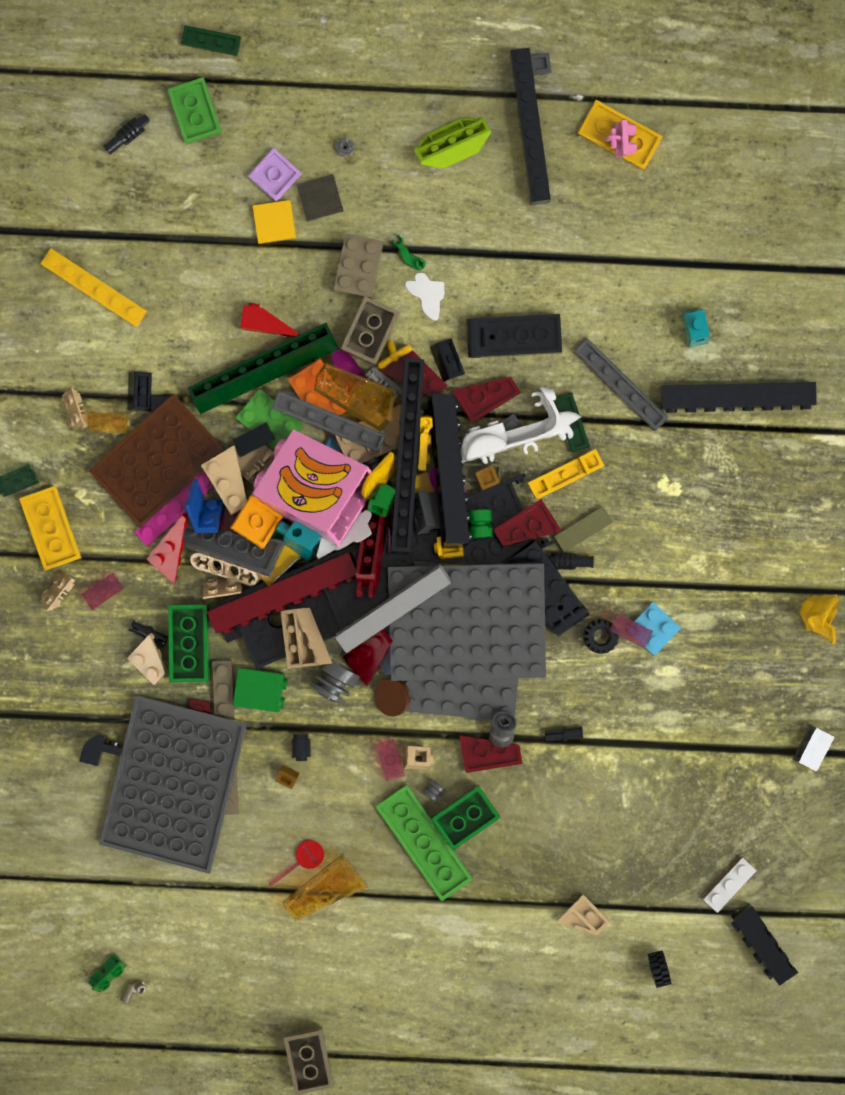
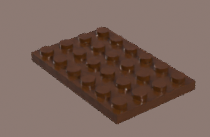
(156, 460)

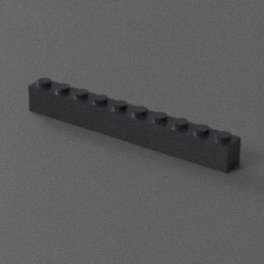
(407, 455)

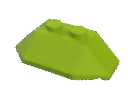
(453, 142)

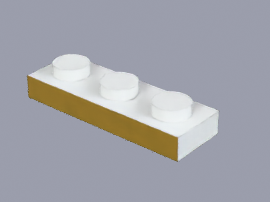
(729, 884)

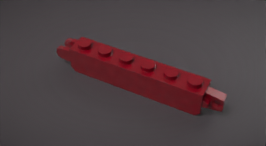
(371, 554)

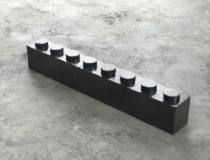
(530, 126)
(738, 396)
(448, 471)

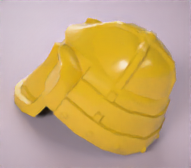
(819, 613)

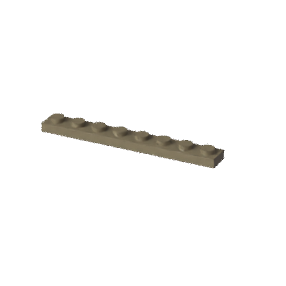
(224, 707)

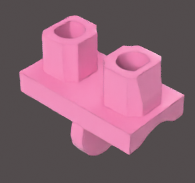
(619, 139)

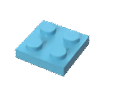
(661, 624)

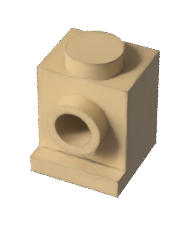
(422, 752)

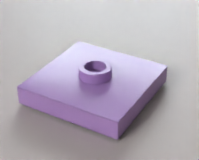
(275, 174)

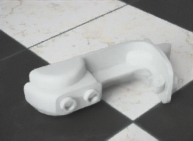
(495, 439)

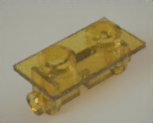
(108, 422)

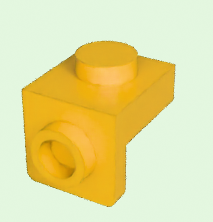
(447, 553)

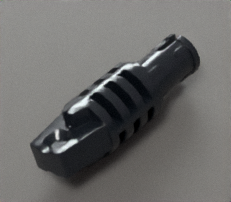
(127, 133)
(570, 561)

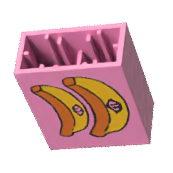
(313, 486)

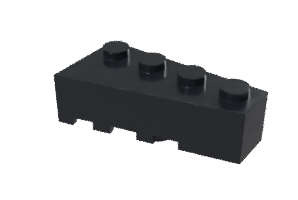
(764, 944)

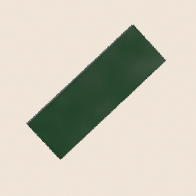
(211, 40)
(579, 440)

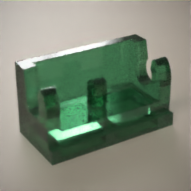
(18, 480)

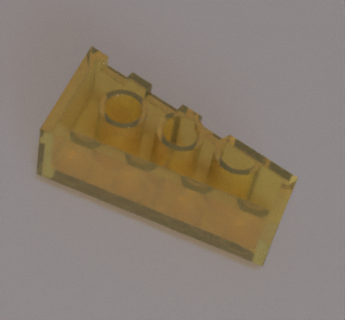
(357, 395)
(325, 888)

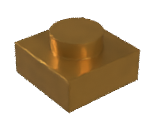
(487, 477)
(287, 777)

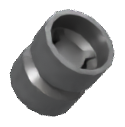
(502, 729)

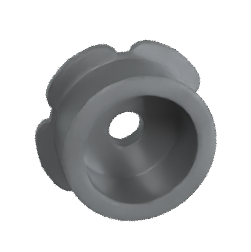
(345, 142)

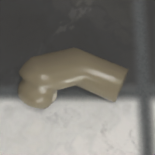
(131, 989)

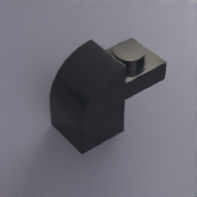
(94, 748)

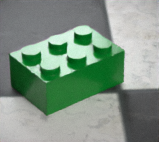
(465, 817)

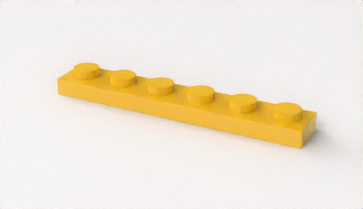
(93, 287)

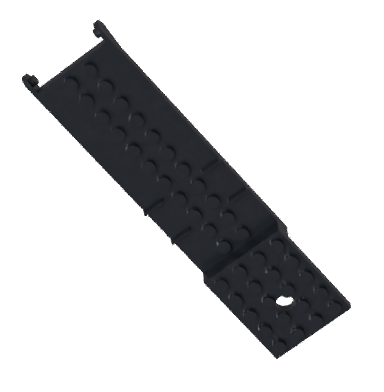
(341, 606)

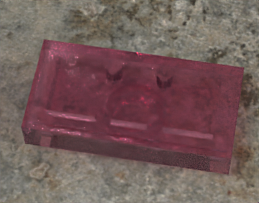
(102, 591)
(631, 631)
(390, 759)

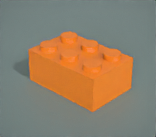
(304, 387)

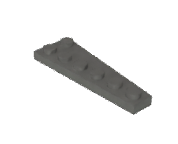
(235, 549)

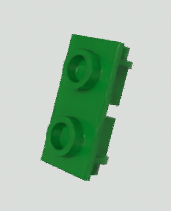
(101, 980)

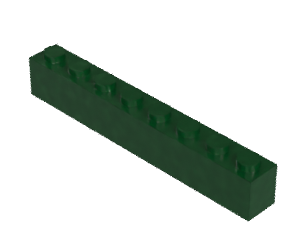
(262, 368)

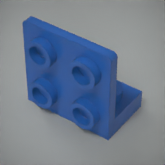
(203, 514)

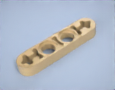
(225, 570)

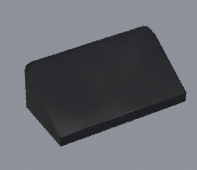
(447, 360)
(139, 391)
(253, 439)

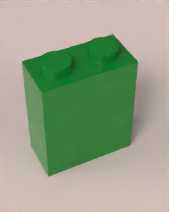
(260, 690)

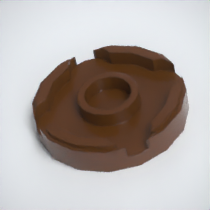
(392, 697)

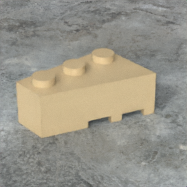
(227, 479)
(302, 639)

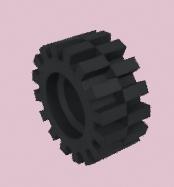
(589, 636)
(659, 969)

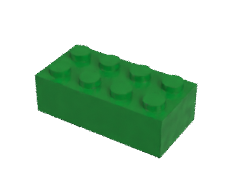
(189, 643)

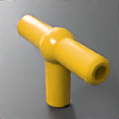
(394, 354)

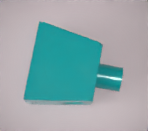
(696, 327)
(304, 543)

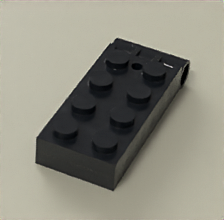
(514, 336)
(555, 588)

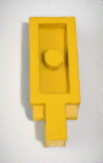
(424, 440)

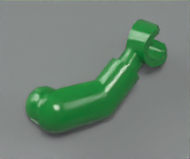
(407, 258)

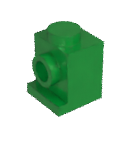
(382, 500)

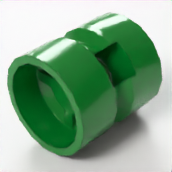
(479, 523)

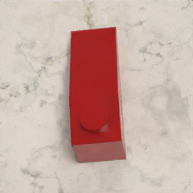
(260, 320)

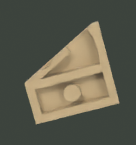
(149, 660)
(584, 916)

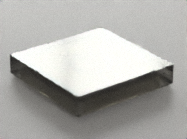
(320, 198)

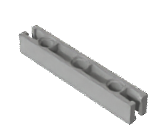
(393, 608)

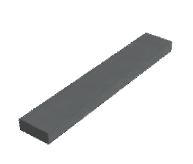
(620, 384)
(328, 421)

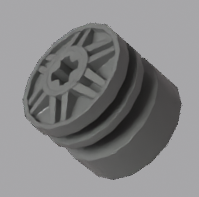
(334, 681)

